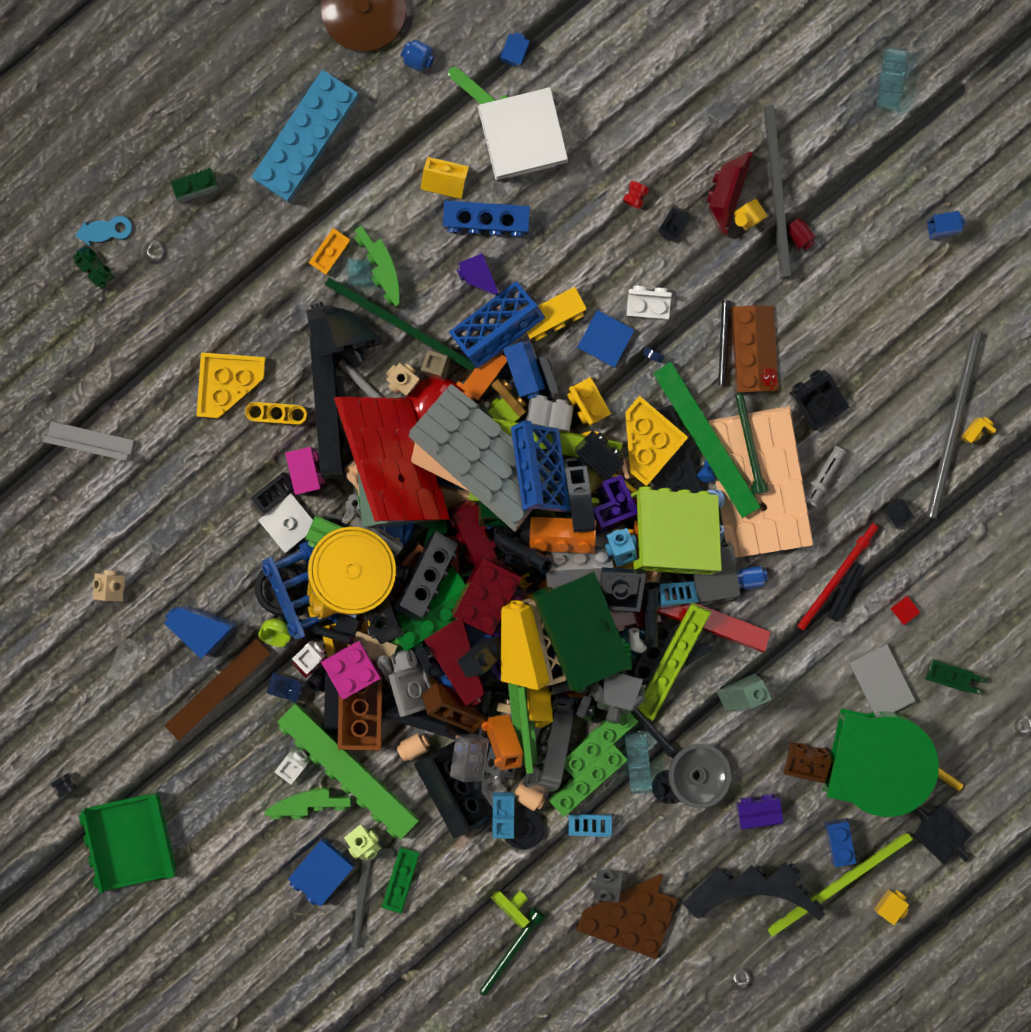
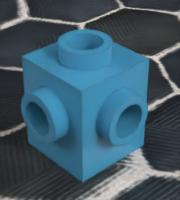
(621, 547)

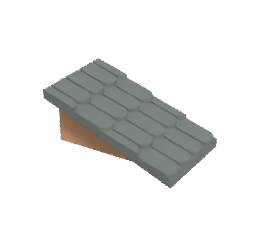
(472, 452)

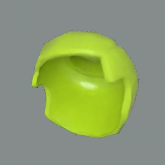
(275, 632)

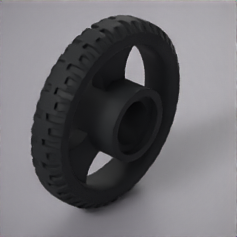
(274, 607)

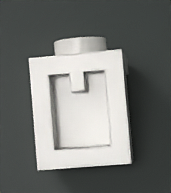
(292, 765)

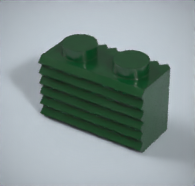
(195, 185)

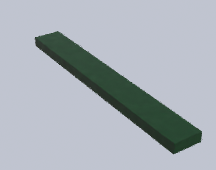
(399, 324)

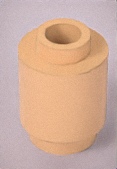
(413, 747)
(529, 797)

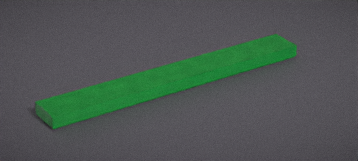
(707, 439)

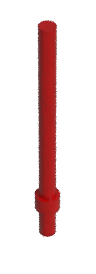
(862, 543)

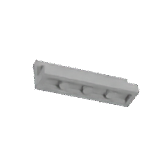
(89, 441)

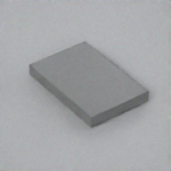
(881, 681)

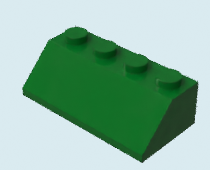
(439, 614)

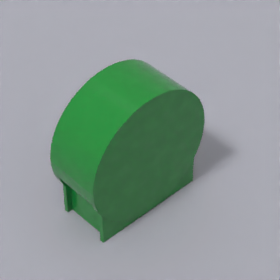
(881, 763)

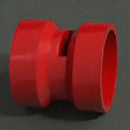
(636, 194)

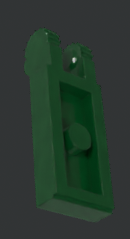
(953, 677)

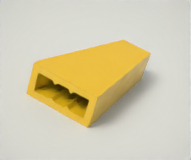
(521, 647)

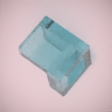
(359, 272)

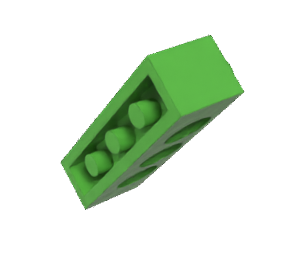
(596, 744)
(586, 782)

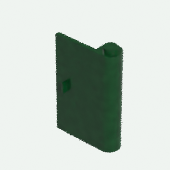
(581, 631)

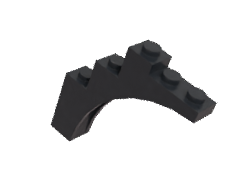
(781, 884)

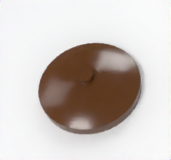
(363, 24)

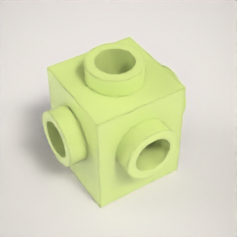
(363, 843)

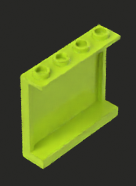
(678, 531)

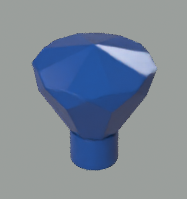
(706, 474)

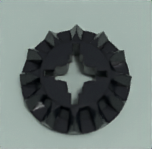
(659, 790)

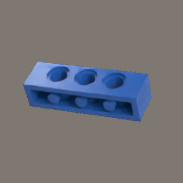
(454, 209)

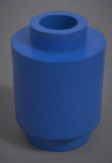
(752, 577)

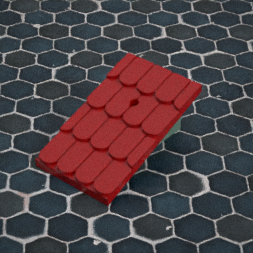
(390, 485)

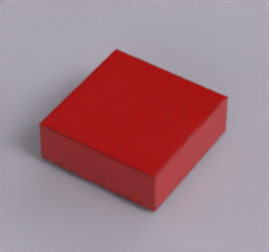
(904, 610)

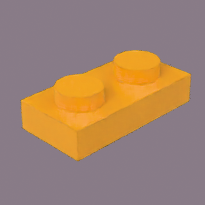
(329, 251)

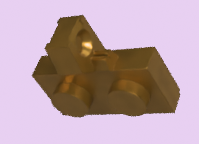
(510, 396)

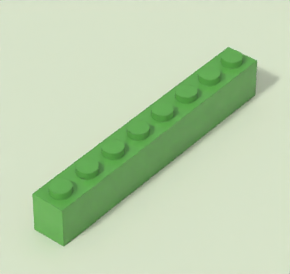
(348, 771)

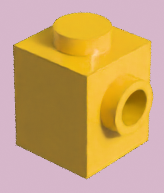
(892, 906)

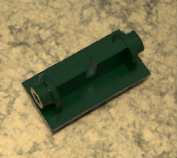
(87, 259)

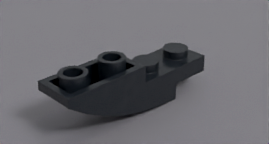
(579, 495)

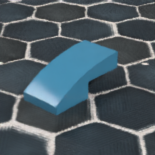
(503, 815)

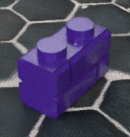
(759, 811)

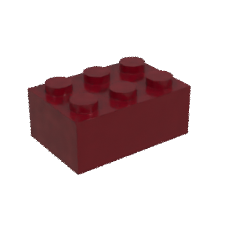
(485, 594)

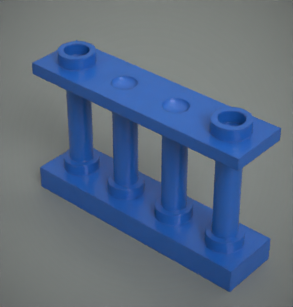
(271, 569)

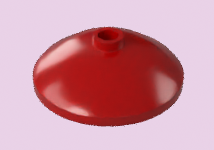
(427, 393)

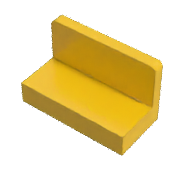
(444, 177)
(539, 706)

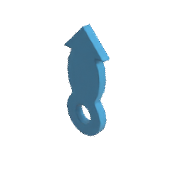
(103, 230)

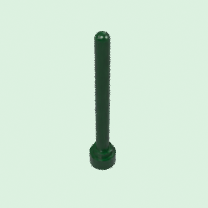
(759, 484)
(535, 918)

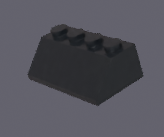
(456, 801)

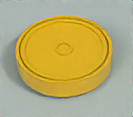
(351, 570)

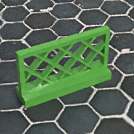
(522, 725)

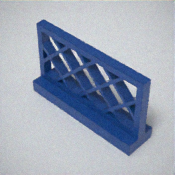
(505, 332)
(529, 468)

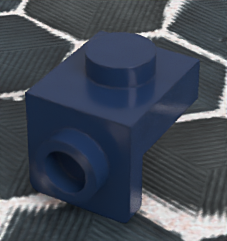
(285, 687)

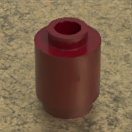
(801, 234)

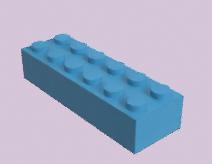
(305, 136)

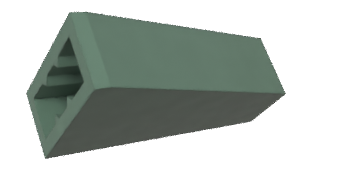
(744, 694)

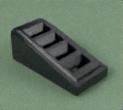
(268, 488)

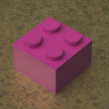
(305, 470)
(351, 669)

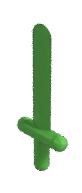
(470, 86)

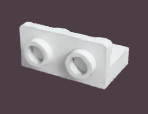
(649, 303)

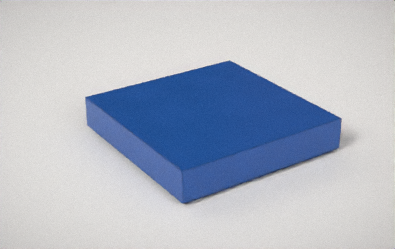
(605, 338)

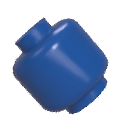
(417, 55)

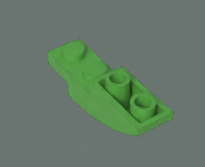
(385, 273)
(298, 804)

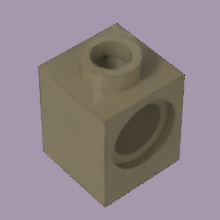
(435, 365)

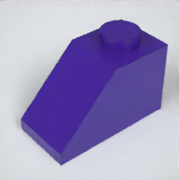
(477, 274)

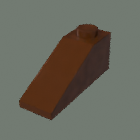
(447, 706)

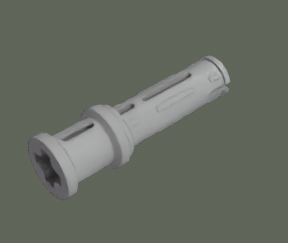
(816, 485)
(354, 519)

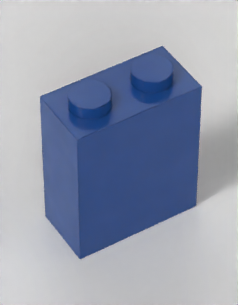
(320, 872)

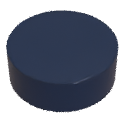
(654, 355)

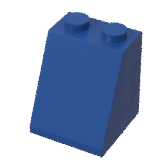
(197, 629)

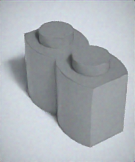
(549, 413)

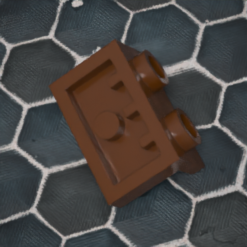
(807, 762)

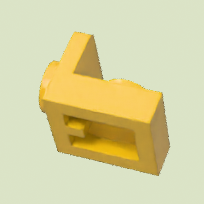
(974, 431)

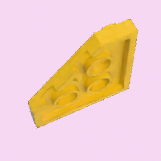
(225, 381)
(650, 440)

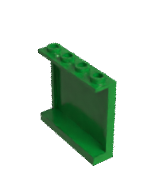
(128, 842)

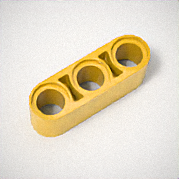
(266, 413)

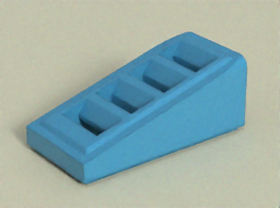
(671, 602)
(596, 833)

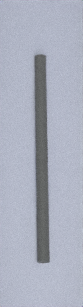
(954, 424)

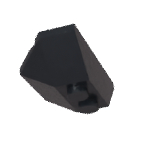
(425, 722)

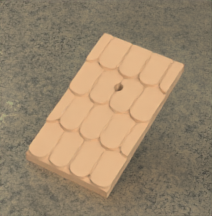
(784, 517)

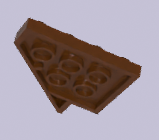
(635, 921)

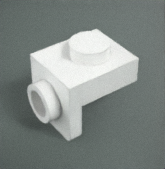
(309, 656)

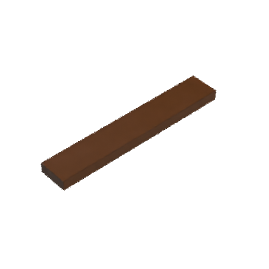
(217, 689)

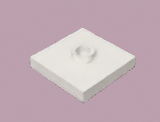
(287, 523)

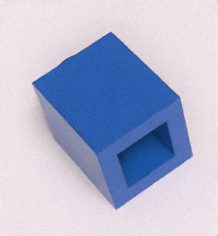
(515, 50)

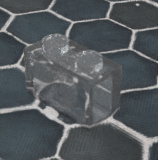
(469, 757)

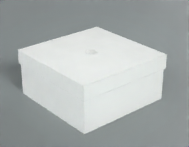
(522, 134)

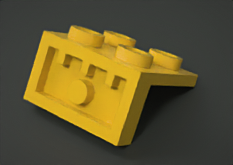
(588, 401)

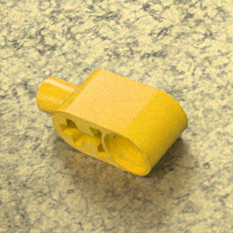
(750, 214)

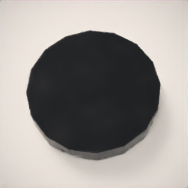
(527, 828)

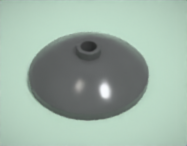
(712, 779)

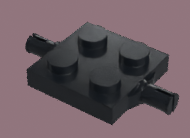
(941, 834)

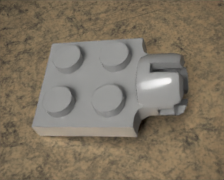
(408, 682)

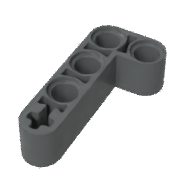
(551, 755)

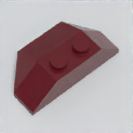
(727, 191)

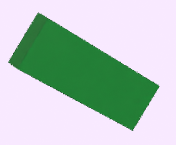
(400, 879)

